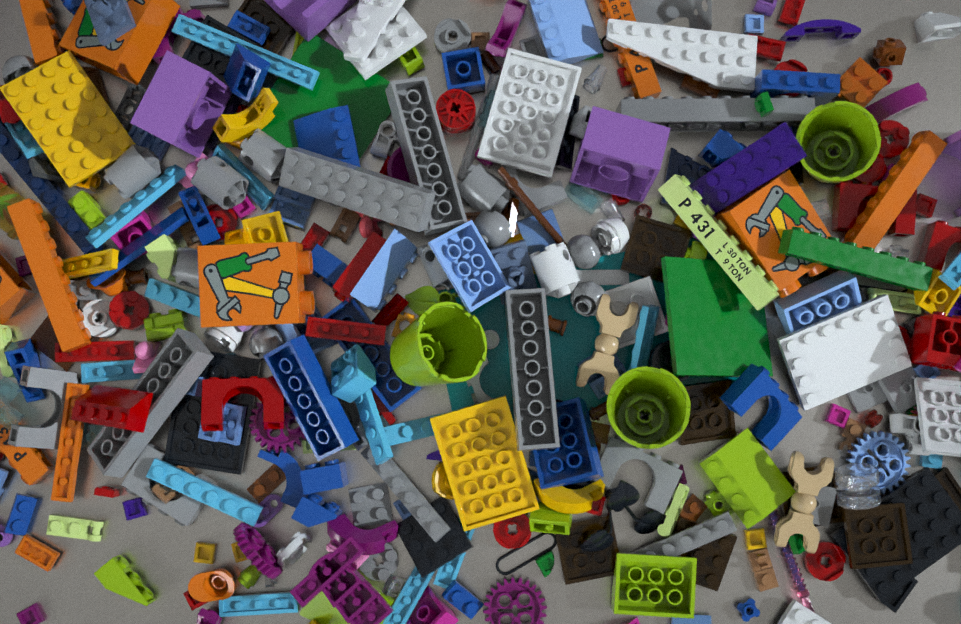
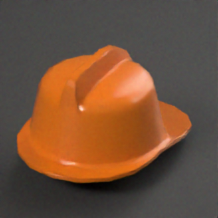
(112, 285)
(212, 585)

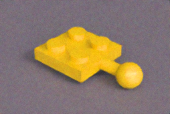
(265, 228)

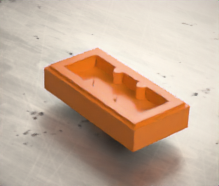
(37, 552)

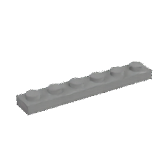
(409, 496)
(691, 537)

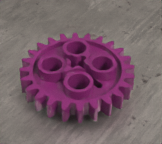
(281, 441)
(257, 550)
(513, 590)

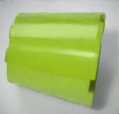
(841, 128)
(439, 347)
(650, 393)

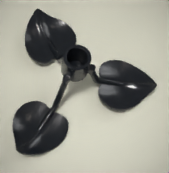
(618, 499)

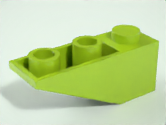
(120, 579)

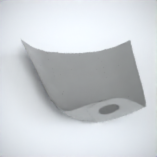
(667, 10)

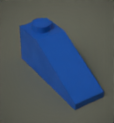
(199, 215)
(20, 354)

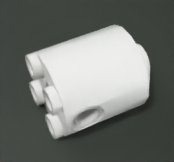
(555, 270)

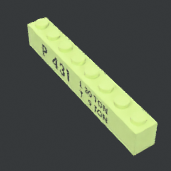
(718, 242)

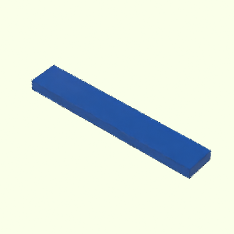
(137, 247)

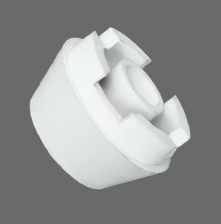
(611, 235)
(226, 338)

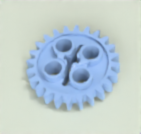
(890, 450)

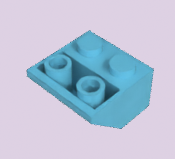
(352, 374)

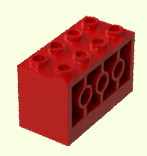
(936, 341)

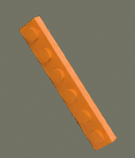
(68, 447)

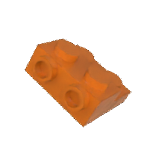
(860, 83)

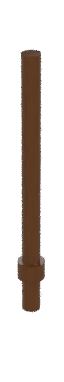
(512, 184)

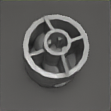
(263, 155)
(133, 170)
(220, 182)
(484, 190)
(186, 267)
(433, 268)

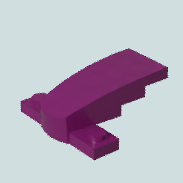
(343, 586)

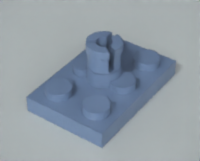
(110, 19)
(515, 265)

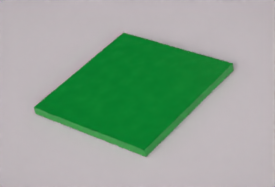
(336, 86)
(711, 321)

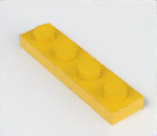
(91, 263)

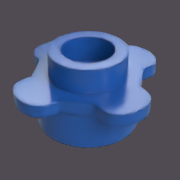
(743, 606)

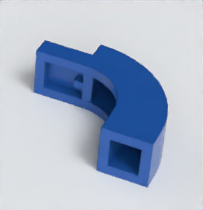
(291, 467)

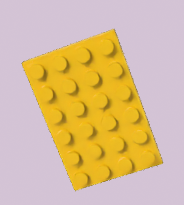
(68, 118)
(483, 463)

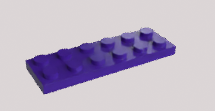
(749, 168)

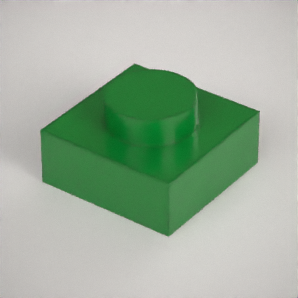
(763, 104)
(796, 543)

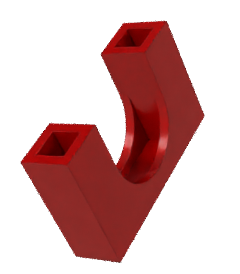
(847, 201)
(936, 243)
(218, 391)

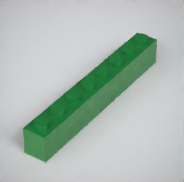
(855, 260)

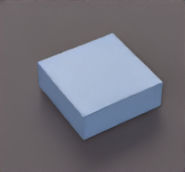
(753, 24)

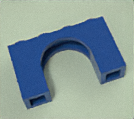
(815, 85)
(781, 413)

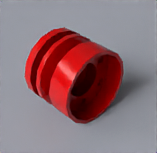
(456, 123)

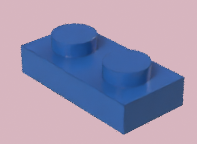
(249, 27)
(20, 514)
(462, 599)

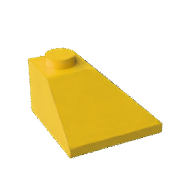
(938, 297)

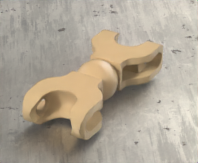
(606, 343)
(803, 502)

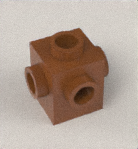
(889, 52)

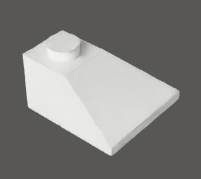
(936, 27)

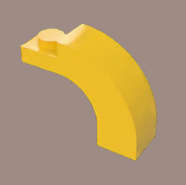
(243, 124)
(569, 500)

